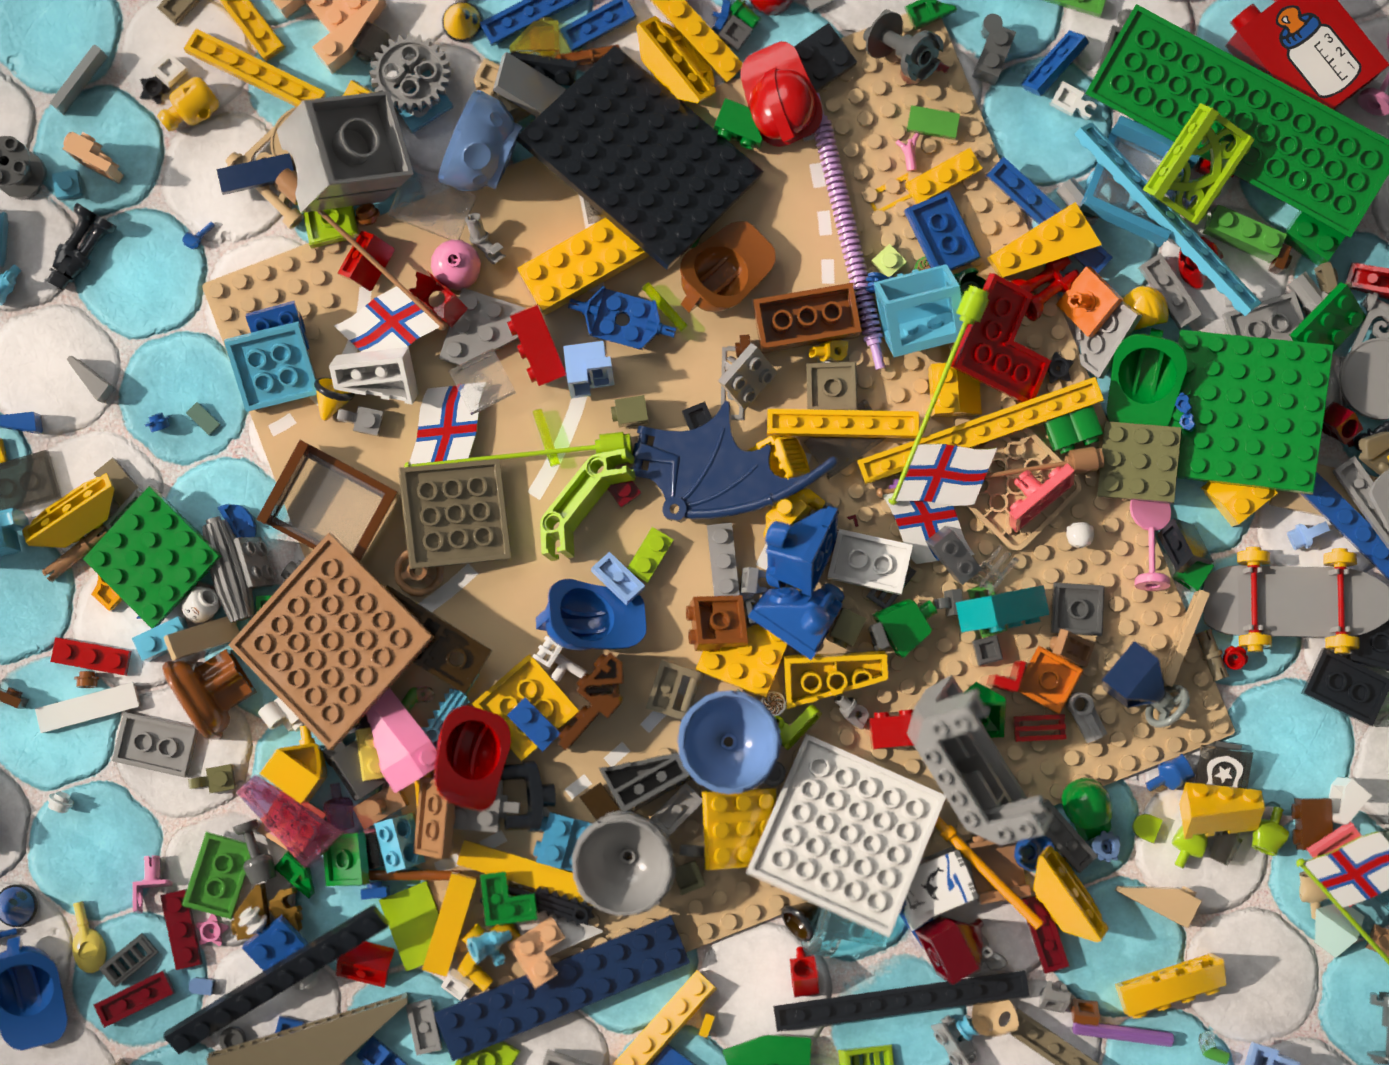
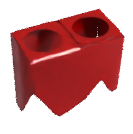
(450, 310)

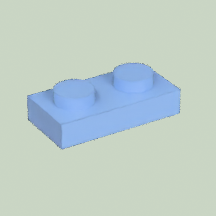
(617, 578)

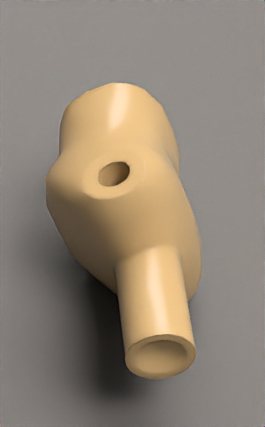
(1310, 893)

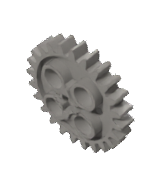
(426, 87)

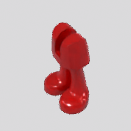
(1057, 285)

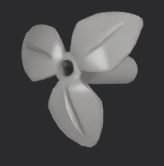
(992, 959)

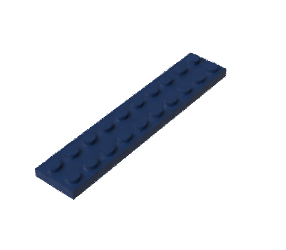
(579, 982)

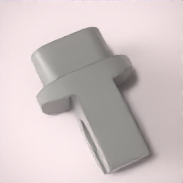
(849, 707)

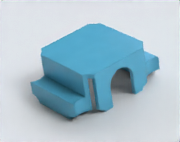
(10, 522)

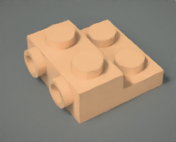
(89, 153)

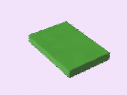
(217, 875)

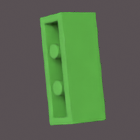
(1244, 233)

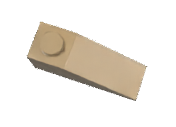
(1167, 901)

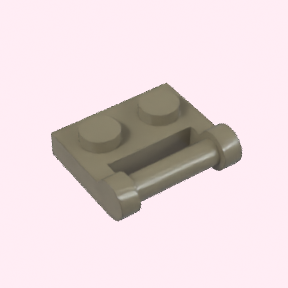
(666, 689)

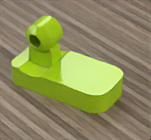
(798, 728)

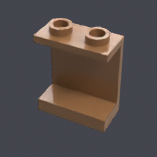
(1002, 862)

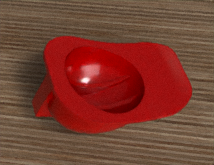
(780, 95)
(471, 757)

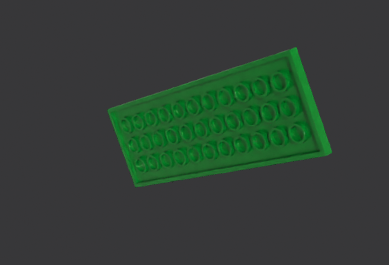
(1299, 145)

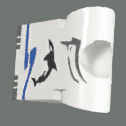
(938, 888)

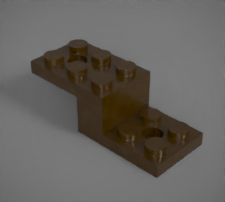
(447, 639)

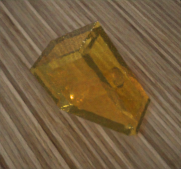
(539, 38)

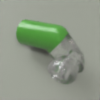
(417, 695)
(1209, 1049)

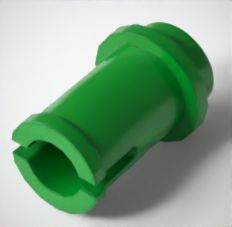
(744, 13)

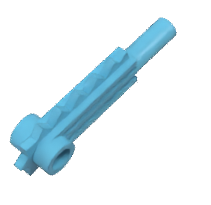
(453, 700)

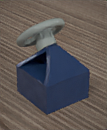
(1139, 682)

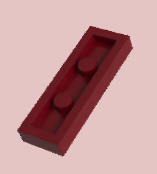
(181, 930)
(1046, 938)
(134, 998)

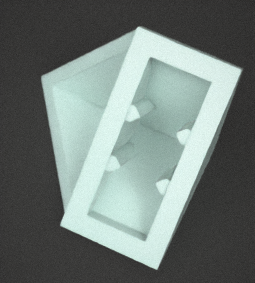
(1334, 930)

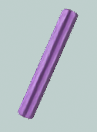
(1125, 1034)

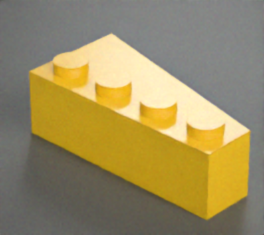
(1049, 241)
(831, 674)

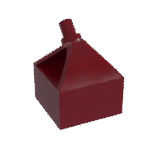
(952, 947)

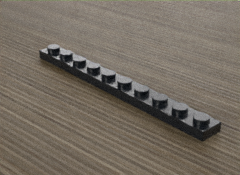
(276, 979)
(900, 1001)

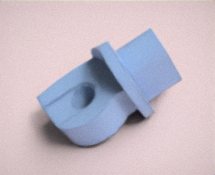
(1303, 536)

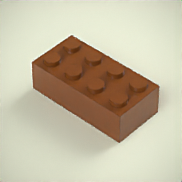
(806, 317)

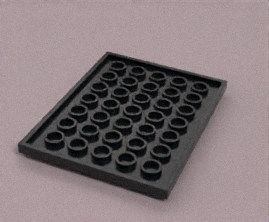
(640, 156)

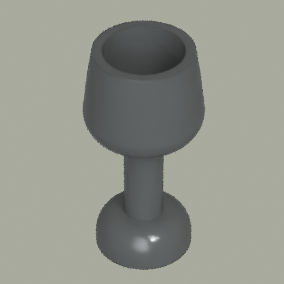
(259, 866)

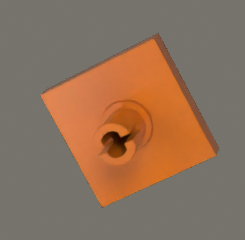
(1089, 301)

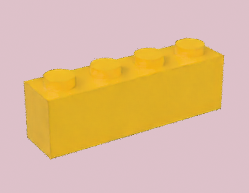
(1171, 984)

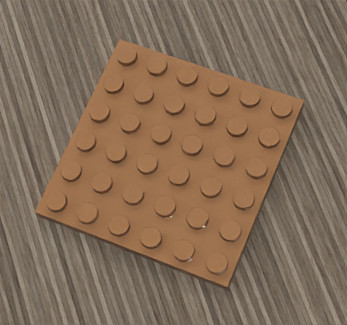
(331, 641)

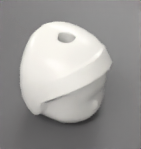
(1080, 534)

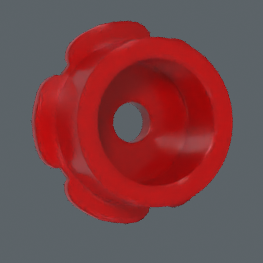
(1235, 663)

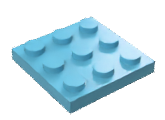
(271, 366)

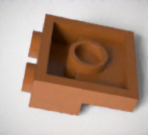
(716, 622)

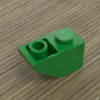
(737, 123)

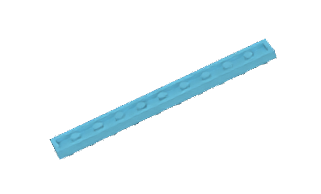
(1184, 236)

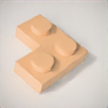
(531, 948)

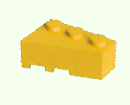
(1219, 809)

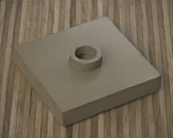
(832, 386)

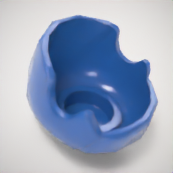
(1028, 851)

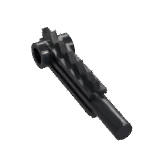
(559, 905)

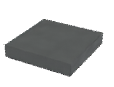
(1077, 608)

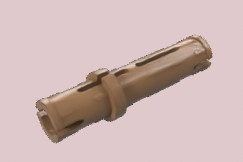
(74, 554)

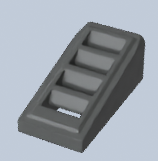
(112, 976)

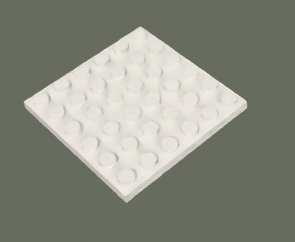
(846, 835)

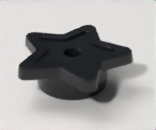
(148, 84)
(1064, 368)

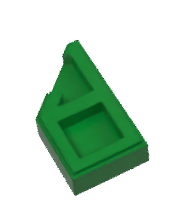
(927, 11)
(296, 874)

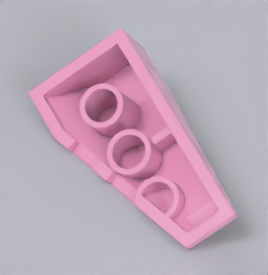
(400, 743)

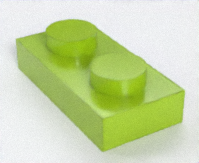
(650, 554)

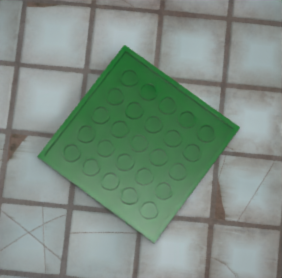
(1253, 410)

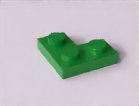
(500, 907)

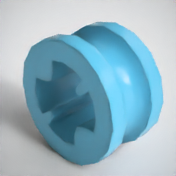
(966, 1028)

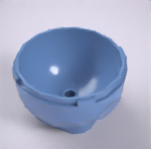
(479, 145)
(753, 748)

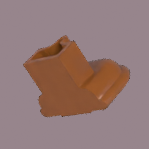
(209, 690)

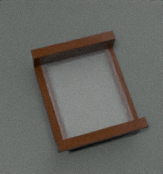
(325, 497)

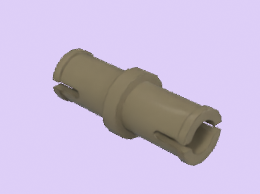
(1212, 655)

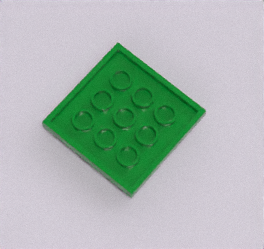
(152, 557)

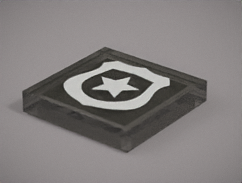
(1224, 766)

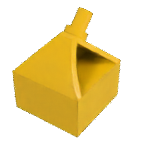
(298, 768)

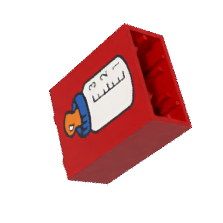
(1308, 47)

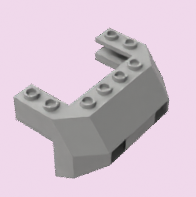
(971, 768)

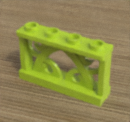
(1222, 163)

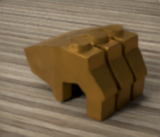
(280, 906)

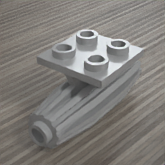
(238, 570)

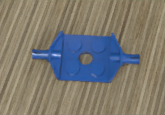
(608, 304)

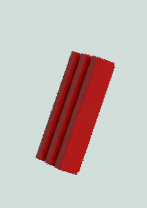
(1061, 727)

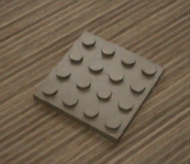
(454, 513)

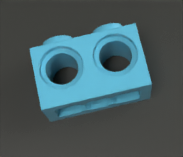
(397, 842)

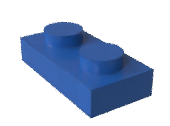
(533, 724)

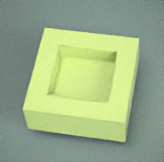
(888, 261)

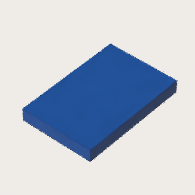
(942, 232)

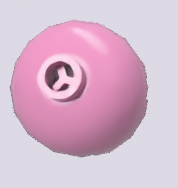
(460, 274)

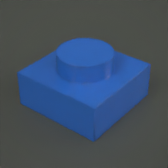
(375, 890)

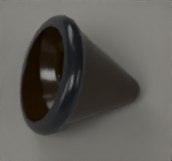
(801, 919)

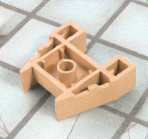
(343, 21)

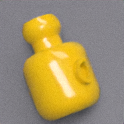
(191, 103)

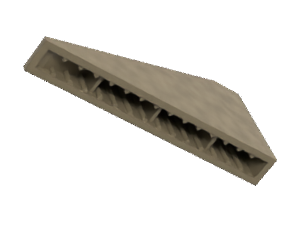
(314, 1043)

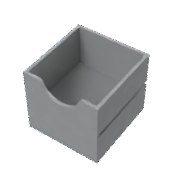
(345, 150)

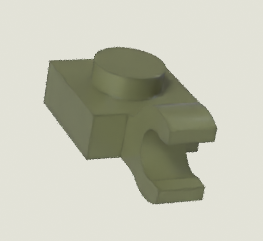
(217, 779)

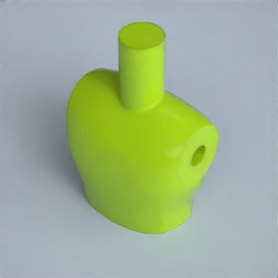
(1270, 834)
(1189, 847)

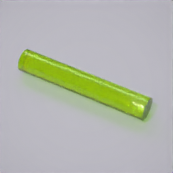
(664, 306)
(545, 436)

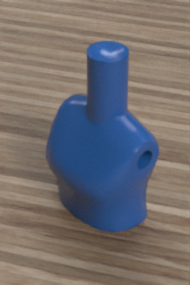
(1172, 774)

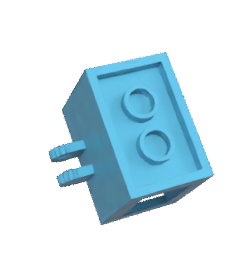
(919, 309)

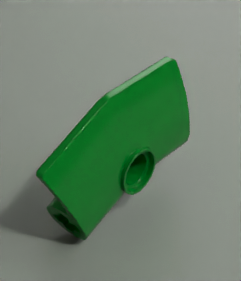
(770, 1051)

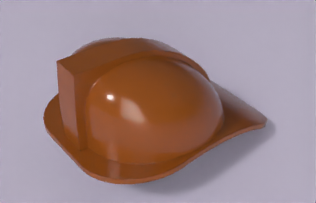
(725, 267)

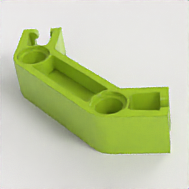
(579, 498)

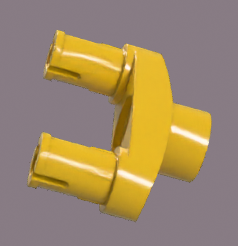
(469, 967)

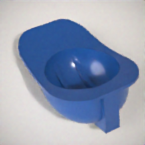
(591, 617)
(30, 997)

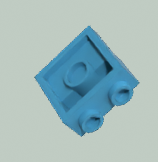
(559, 840)

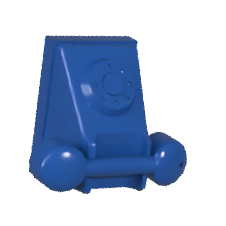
(801, 551)
(797, 617)

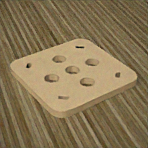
(1015, 456)

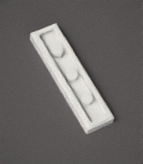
(87, 707)

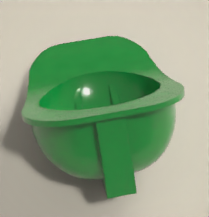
(1146, 379)

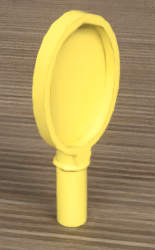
(88, 945)

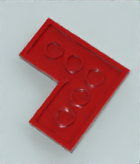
(990, 349)

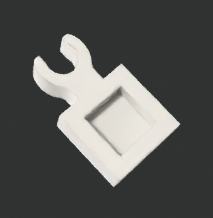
(1069, 100)

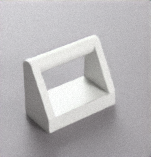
(1347, 799)

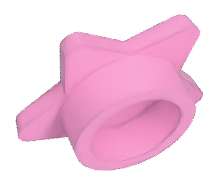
(206, 935)

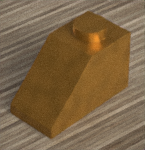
(256, 898)

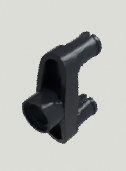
(538, 796)

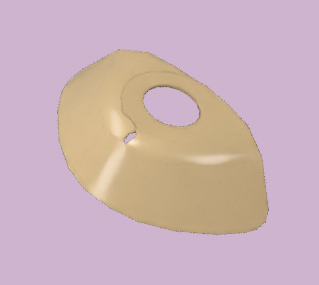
(987, 1014)

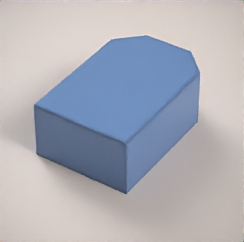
(201, 986)

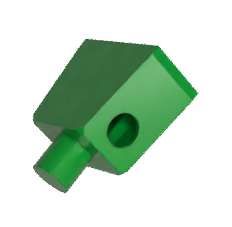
(905, 624)

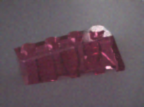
(293, 824)

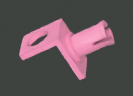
(151, 880)

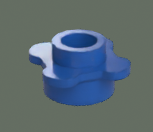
(158, 422)

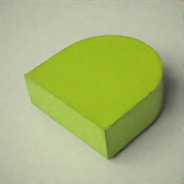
(1146, 827)

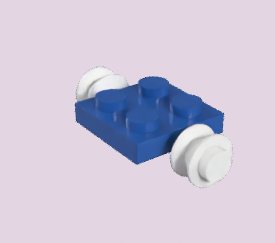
(272, 942)

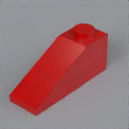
(1369, 279)

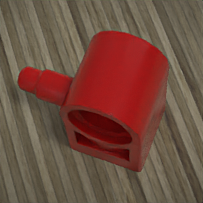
(804, 974)

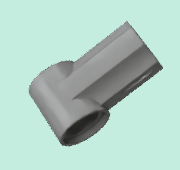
(1073, 192)
(1307, 292)
(1087, 718)

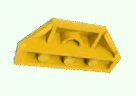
(674, 61)
(72, 515)
(1067, 897)

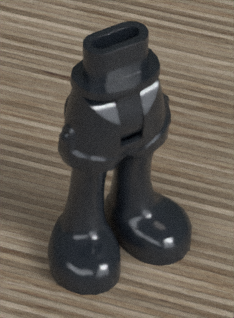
(69, 259)

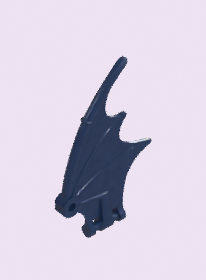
(710, 474)

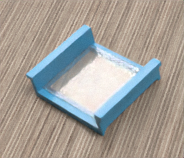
(1111, 200)

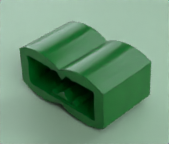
(1073, 429)

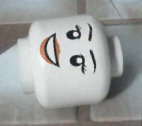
(200, 604)

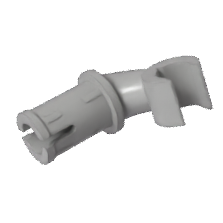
(480, 239)

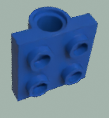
(276, 316)

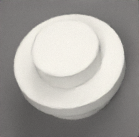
(60, 802)

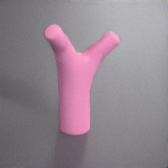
(909, 151)

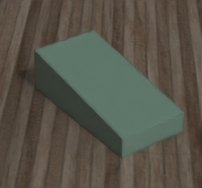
(203, 418)

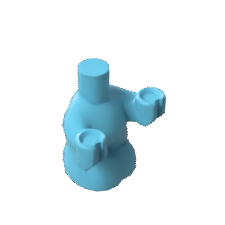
(7, 282)
(487, 945)

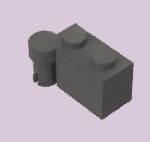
(994, 50)

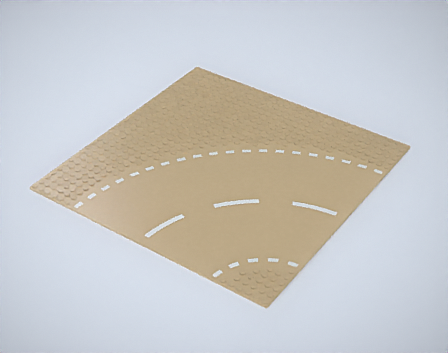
(503, 597)

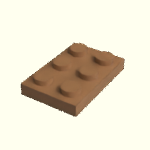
(433, 822)

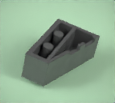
(644, 780)

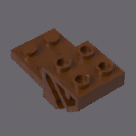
(608, 672)

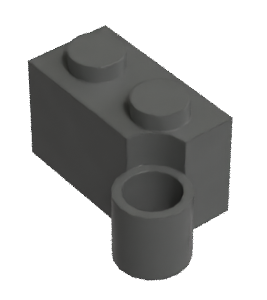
(347, 766)

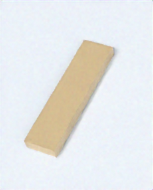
(1184, 637)

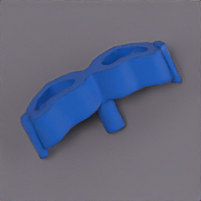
(722, 17)
(1187, 418)

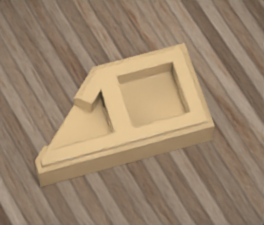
(486, 76)

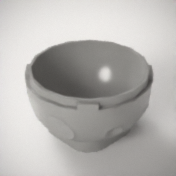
(620, 883)

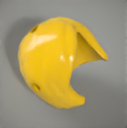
(1148, 303)

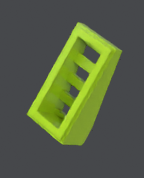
(844, 1055)

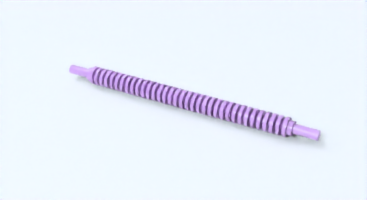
(848, 235)

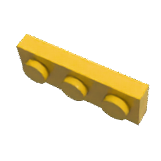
(943, 176)

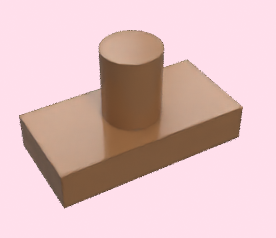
(1072, 647)
(379, 806)

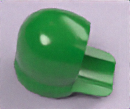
(1087, 807)

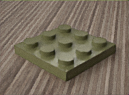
(1139, 462)

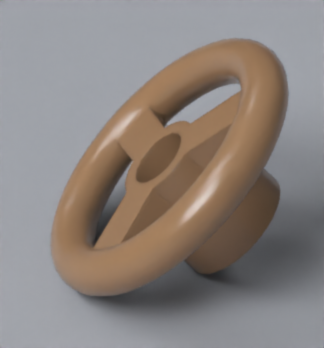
(401, 576)

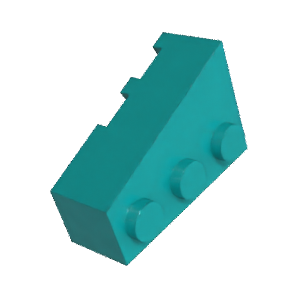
(1003, 609)

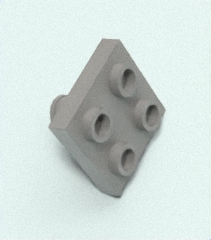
(747, 375)

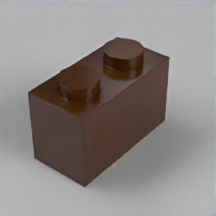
(1312, 821)

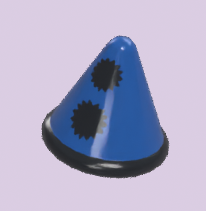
(17, 905)

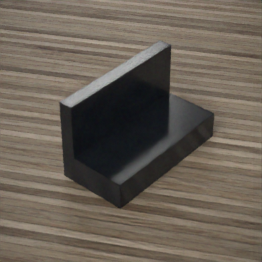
(1183, 545)

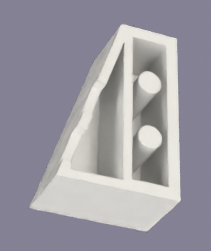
(376, 373)

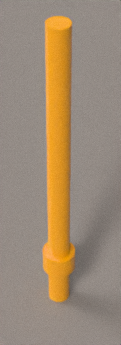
(948, 832)

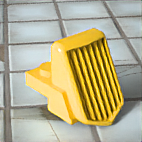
(786, 456)

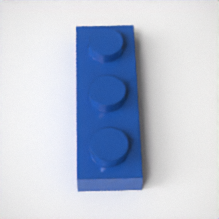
(597, 24)
(1055, 63)

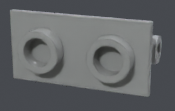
(958, 1052)

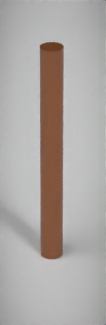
(424, 875)

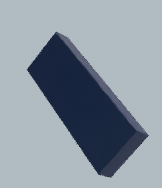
(253, 173)

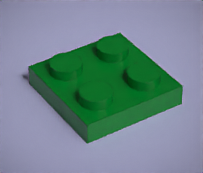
(347, 861)

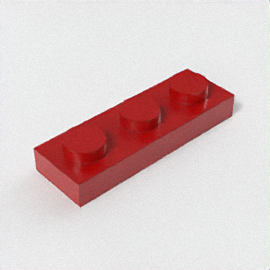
(90, 656)

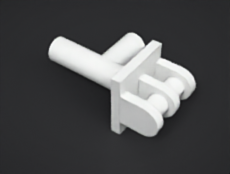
(554, 656)

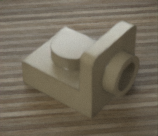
(1327, 277)

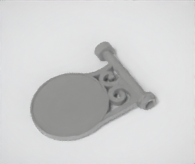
(1366, 366)

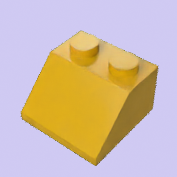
(958, 395)
(1236, 501)

